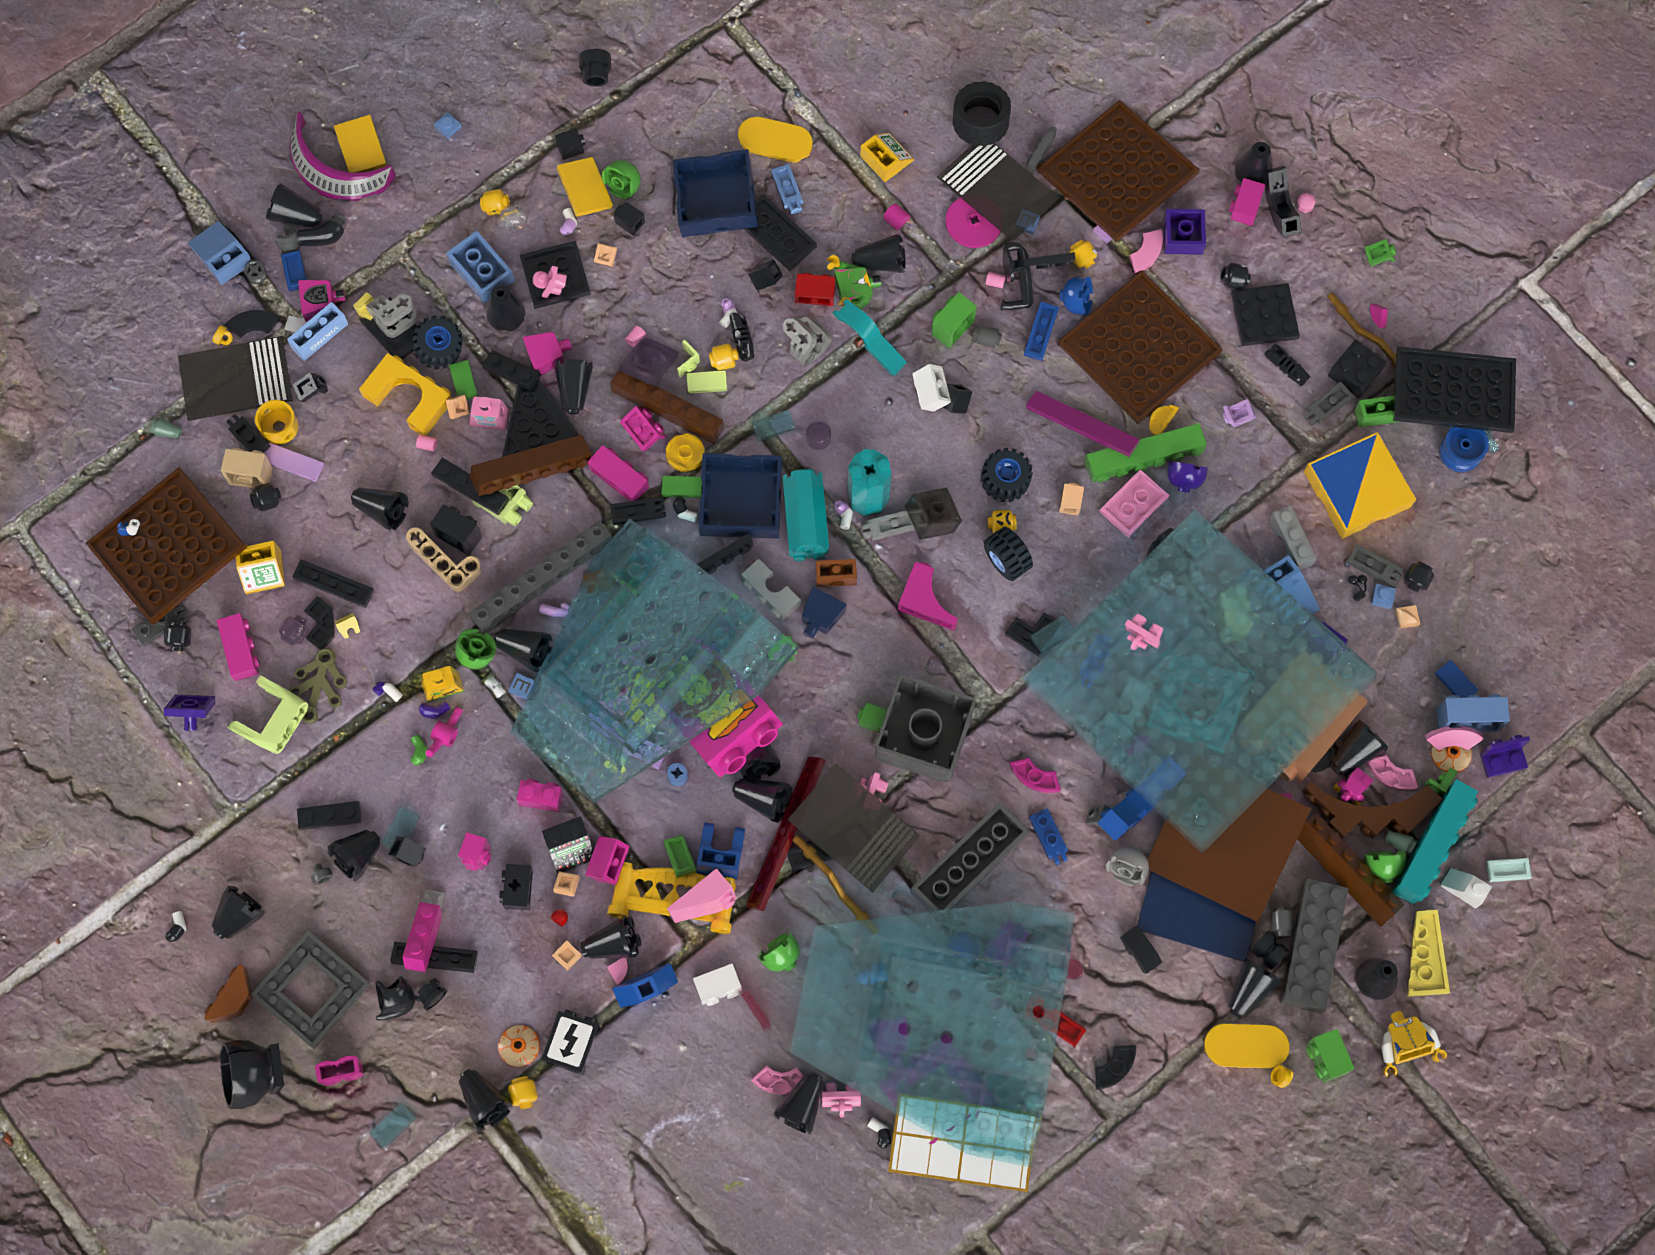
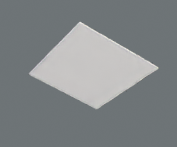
(294, 323)

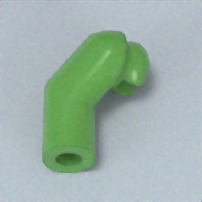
(420, 752)

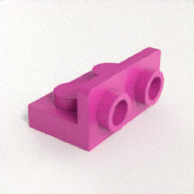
(642, 427)

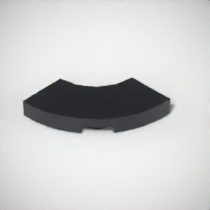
(252, 321)
(1116, 1068)

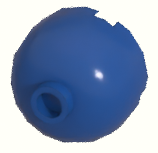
(1077, 295)

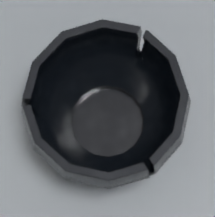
(251, 1072)

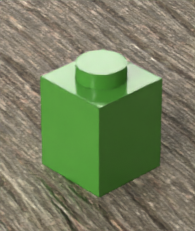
(871, 717)

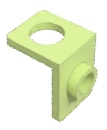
(691, 363)

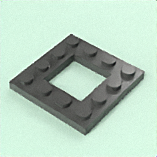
(309, 1029)

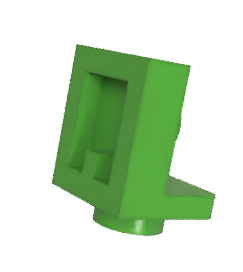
(1380, 252)
(1444, 779)

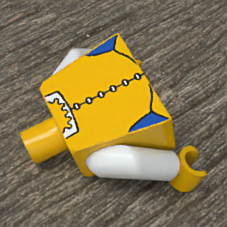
(1409, 1040)

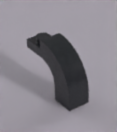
(1279, 203)

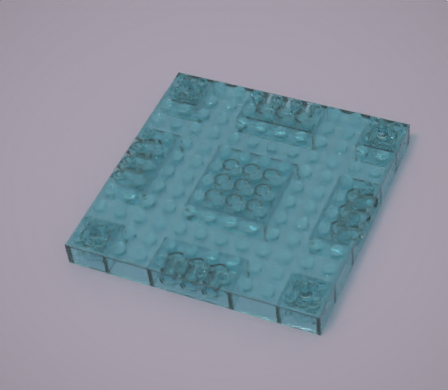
(1223, 697)

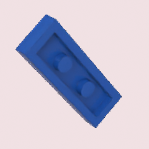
(1041, 331)

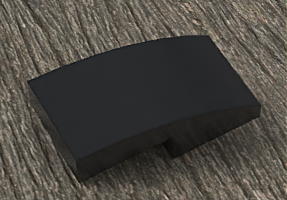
(1141, 948)

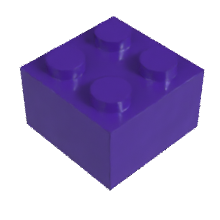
(1184, 231)

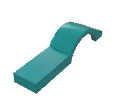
(871, 336)

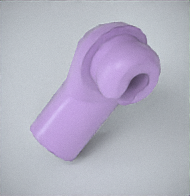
(554, 611)

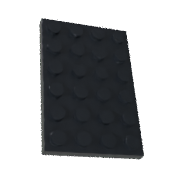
(1455, 389)

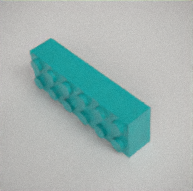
(1435, 842)

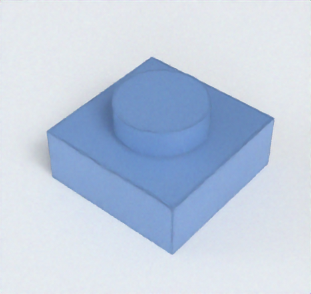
(447, 125)
(1383, 596)

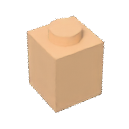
(1071, 499)

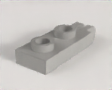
(887, 526)

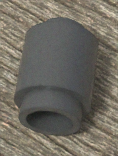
(987, 336)
(1282, 922)

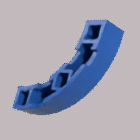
(1124, 815)

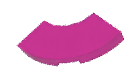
(1034, 777)

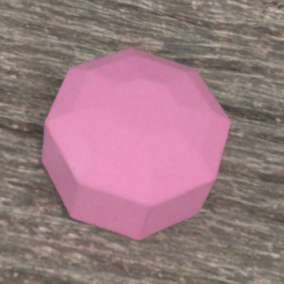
(1305, 202)

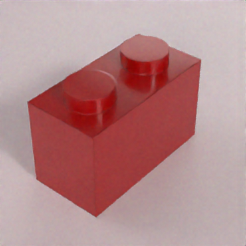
(815, 289)

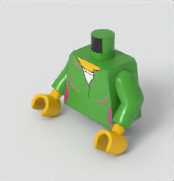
(853, 282)

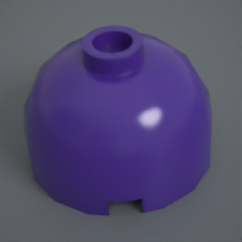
(1186, 476)

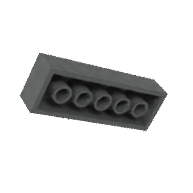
(970, 860)
(1314, 946)

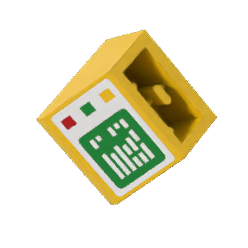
(885, 155)
(261, 567)

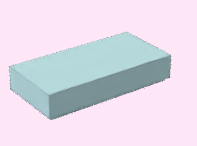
(1508, 869)

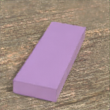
(294, 462)

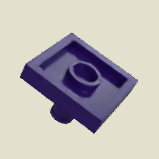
(190, 708)

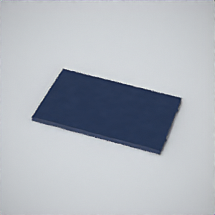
(1194, 920)

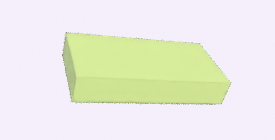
(706, 382)

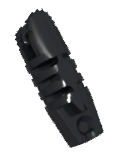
(742, 336)
(1287, 364)

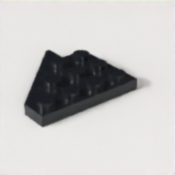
(535, 421)

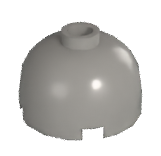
(1128, 865)

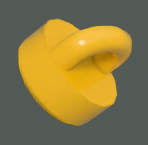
(220, 333)
(1281, 1076)

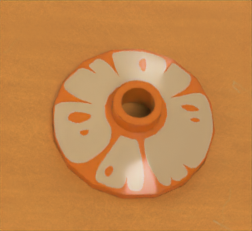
(1444, 759)
(524, 1055)

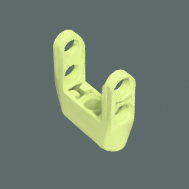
(281, 724)

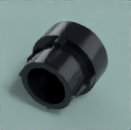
(595, 66)

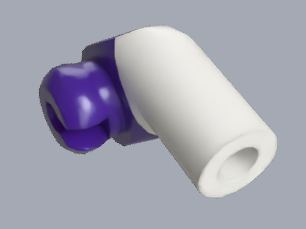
(388, 688)

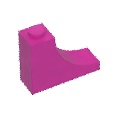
(920, 601)

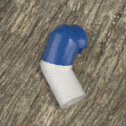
(128, 530)

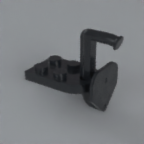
(1022, 266)

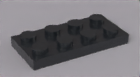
(780, 235)

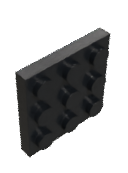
(569, 263)
(1265, 314)

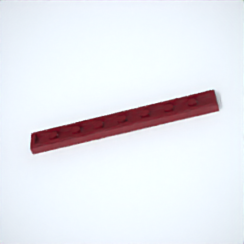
(784, 836)

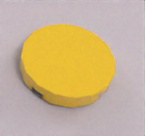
(685, 452)

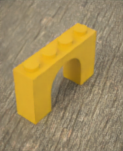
(394, 372)

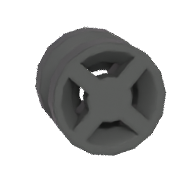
(255, 267)

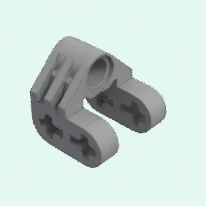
(392, 313)
(811, 349)

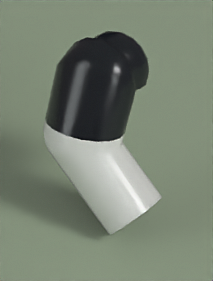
(682, 511)
(178, 928)
(883, 1133)

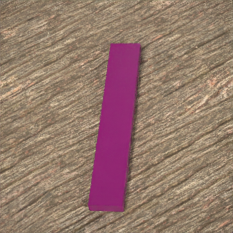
(1082, 423)

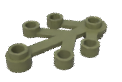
(319, 682)

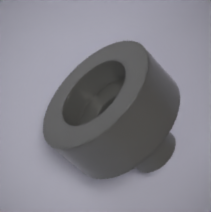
(321, 874)

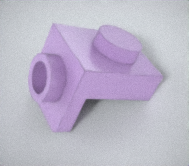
(1239, 413)

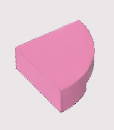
(618, 970)

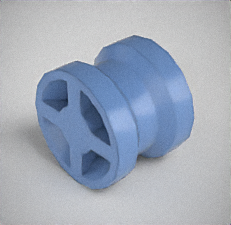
(677, 779)

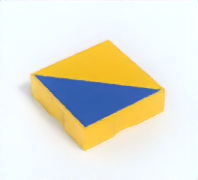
(1359, 485)

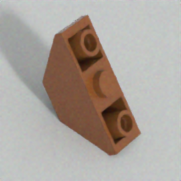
(232, 997)

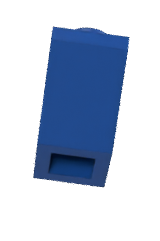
(645, 986)

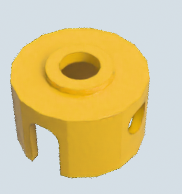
(278, 412)

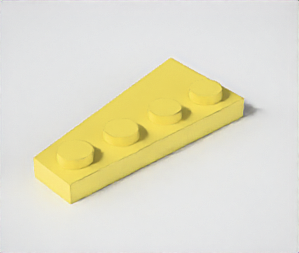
(1427, 959)

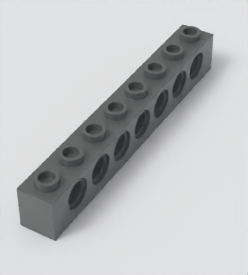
(540, 577)

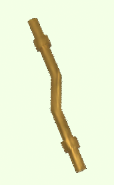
(1342, 309)
(810, 853)

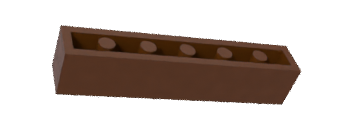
(668, 406)
(530, 465)
(1349, 870)

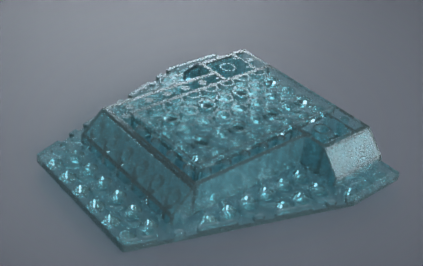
(697, 676)
(955, 1090)

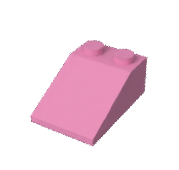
(705, 898)

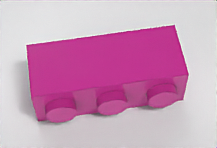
(618, 474)
(238, 646)
(422, 937)

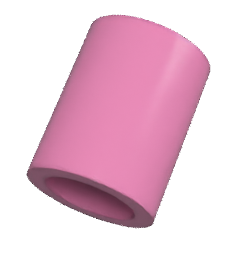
(995, 280)
(635, 336)
(426, 443)

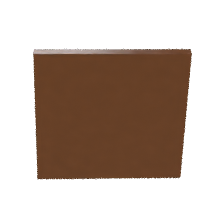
(1118, 170)
(1139, 347)
(174, 550)
(1242, 862)

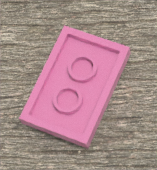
(1134, 503)

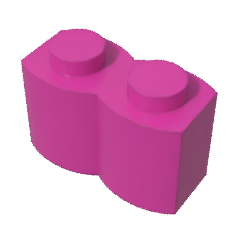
(333, 1072)

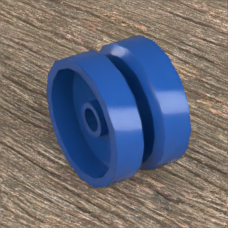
(1463, 449)

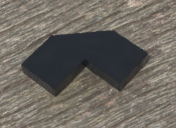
(325, 630)

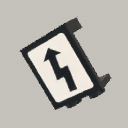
(570, 1041)

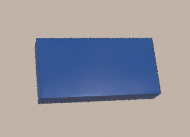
(293, 269)
(1456, 680)

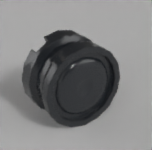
(431, 994)

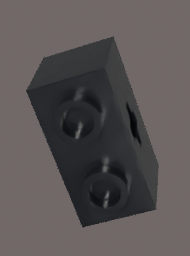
(521, 897)

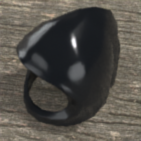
(395, 999)

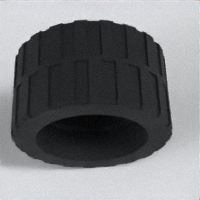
(985, 95)

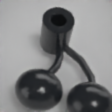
(1354, 580)

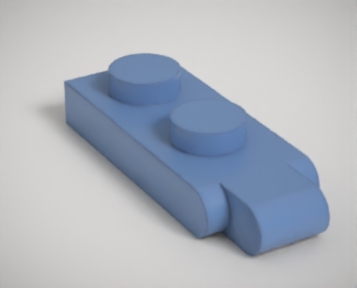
(787, 188)

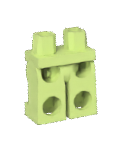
(517, 499)

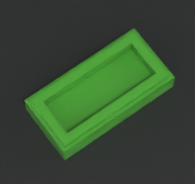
(463, 379)
(681, 487)
(679, 856)

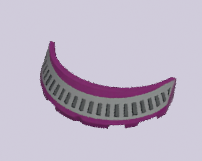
(330, 181)

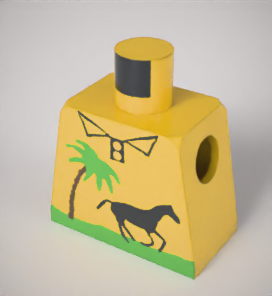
(441, 683)

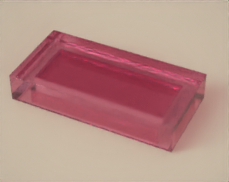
(755, 1010)

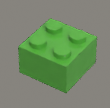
(953, 319)
(1329, 1056)

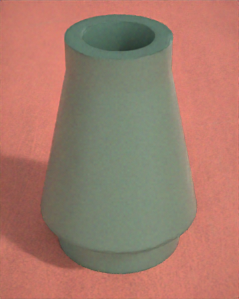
(163, 428)
(1401, 842)

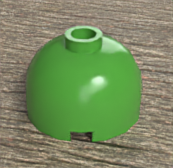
(621, 178)
(475, 649)
(1386, 865)
(781, 953)

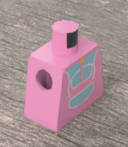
(489, 413)

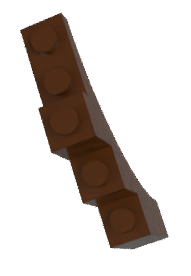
(1345, 816)

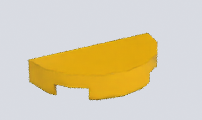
(1161, 418)

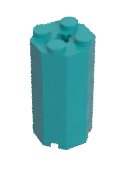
(869, 482)
(805, 515)

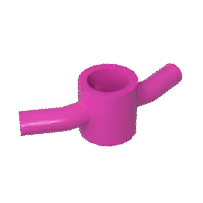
(444, 733)

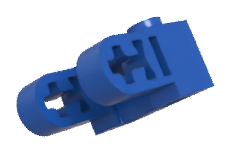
(724, 861)

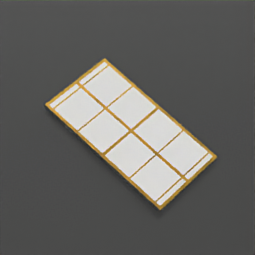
(915, 1157)

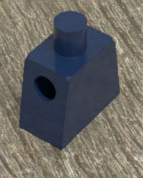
(821, 612)

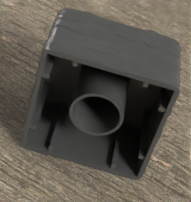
(924, 728)

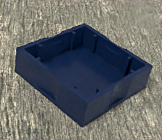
(715, 193)
(740, 495)

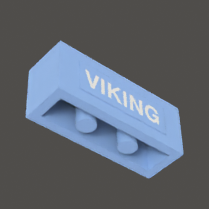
(317, 331)

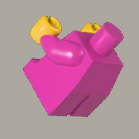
(1354, 787)

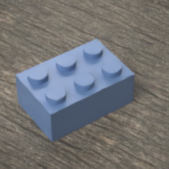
(479, 266)
(1479, 713)

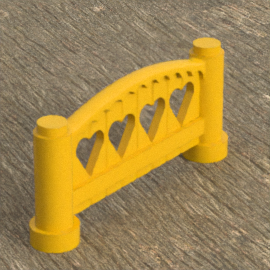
(627, 896)

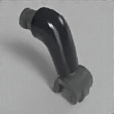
(326, 234)

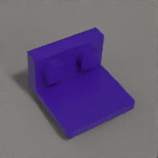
(1505, 756)

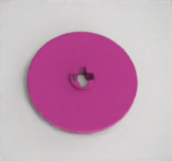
(963, 231)

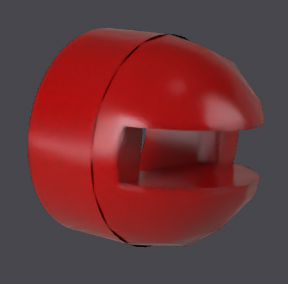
(560, 917)

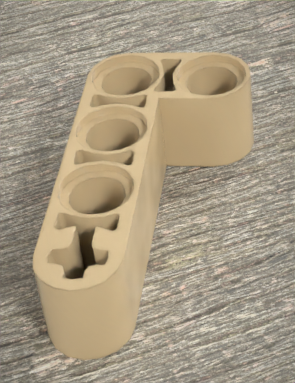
(440, 557)

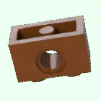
(836, 573)

